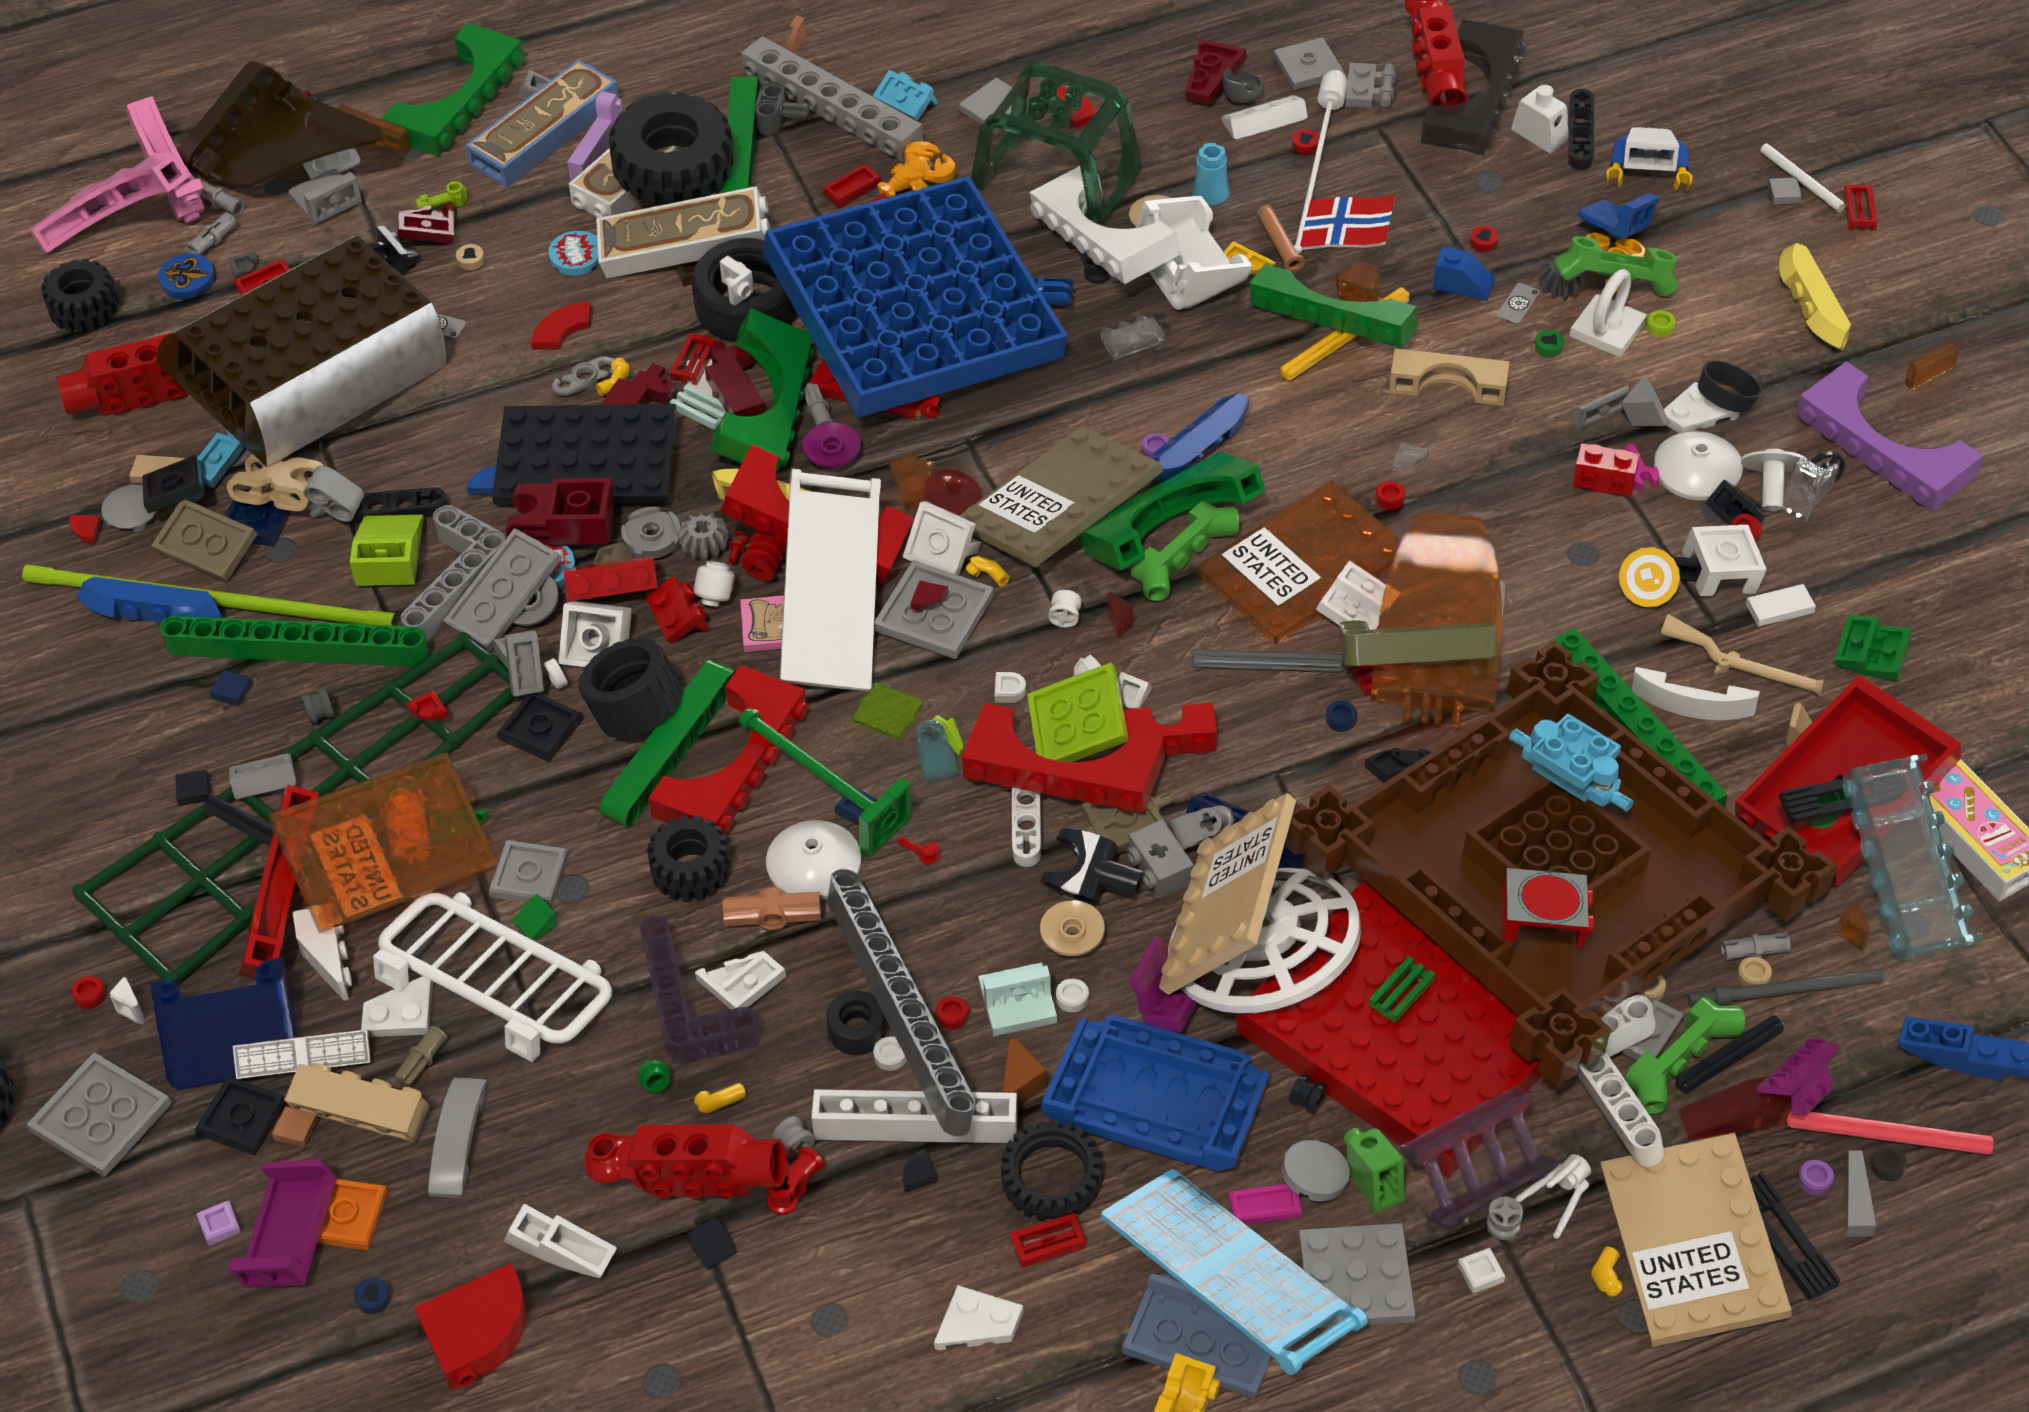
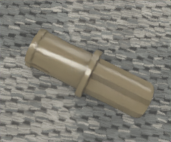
(420, 1056)

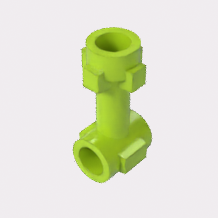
(455, 193)

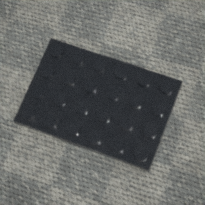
(588, 441)

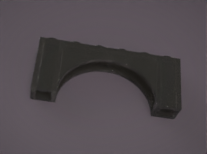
(1472, 123)

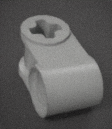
(1198, 825)

